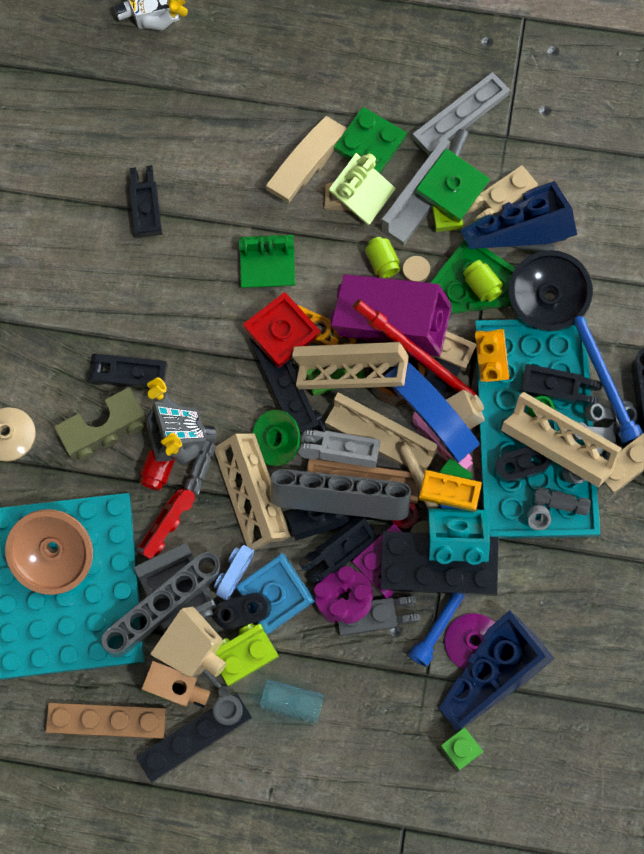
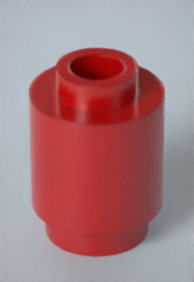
(155, 473)

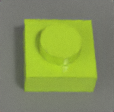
(444, 222)

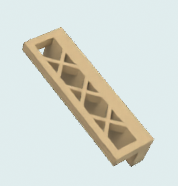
(351, 356)
(357, 420)
(560, 445)
(255, 487)

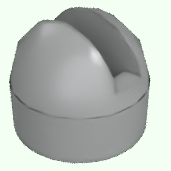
(545, 518)

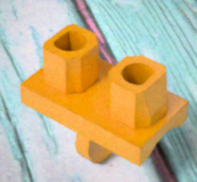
(492, 355)

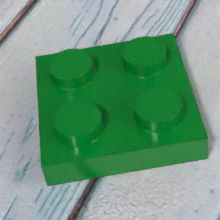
(373, 136)

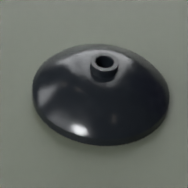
(555, 274)

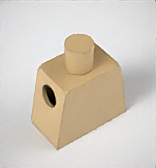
(190, 645)

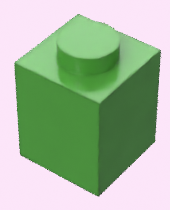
(461, 749)

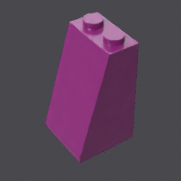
(412, 307)

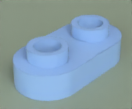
(239, 562)

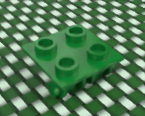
(267, 261)

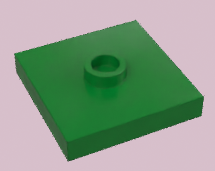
(452, 185)

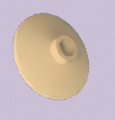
(21, 434)

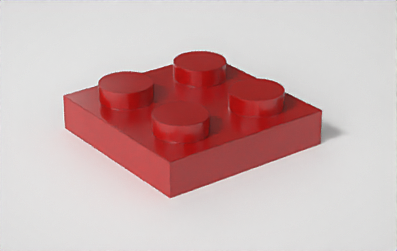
(280, 329)

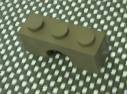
(83, 440)

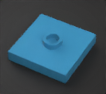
(282, 587)

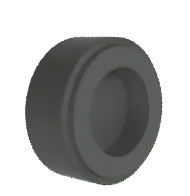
(227, 710)

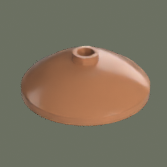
(38, 564)

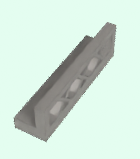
(410, 207)

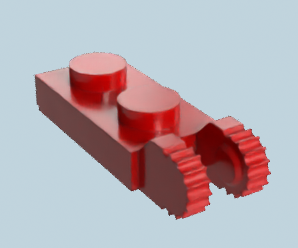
(165, 522)

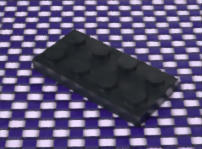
(408, 568)

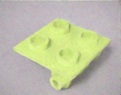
(362, 187)

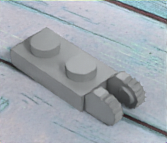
(340, 448)

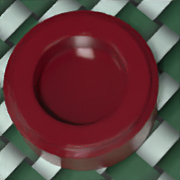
(408, 522)

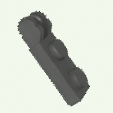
(381, 617)

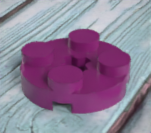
(344, 581)

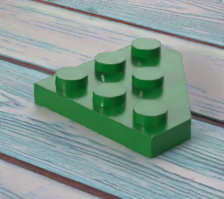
(458, 291)

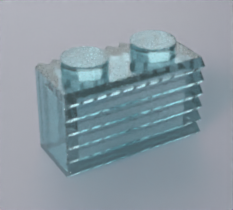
(292, 701)

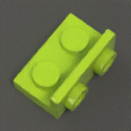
(246, 653)

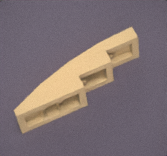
(306, 159)

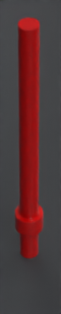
(379, 322)

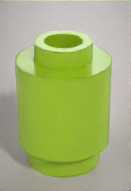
(382, 257)
(483, 281)

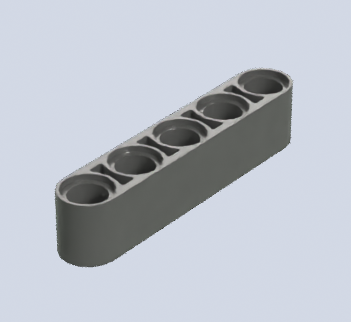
(340, 494)
(167, 591)

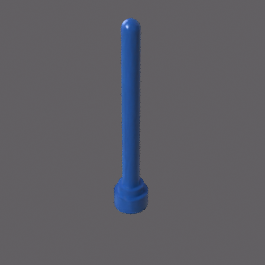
(628, 429)
(423, 650)

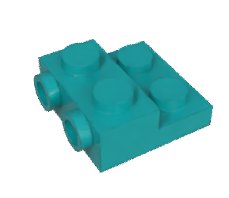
(458, 536)

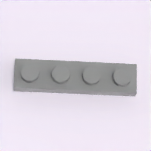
(461, 113)

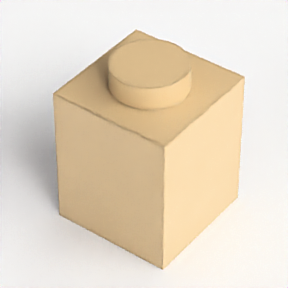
(468, 408)

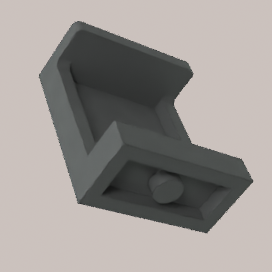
(160, 569)

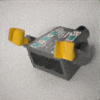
(175, 429)

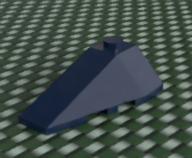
(536, 219)
(500, 665)

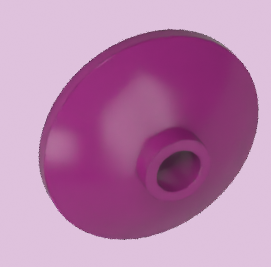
(458, 635)

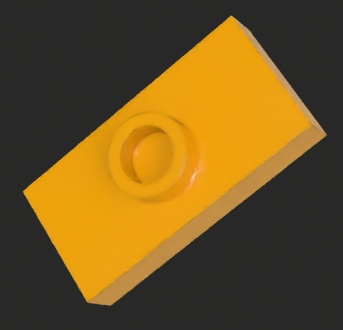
(450, 491)

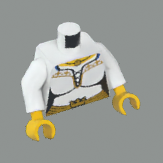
(151, 13)

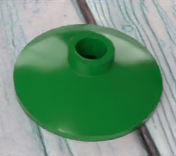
(268, 432)

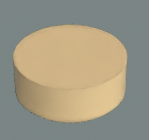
(416, 269)

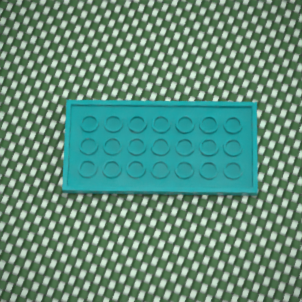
(510, 502)

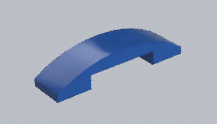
(436, 413)

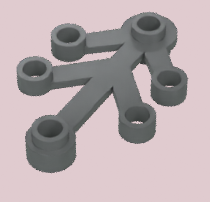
(608, 433)

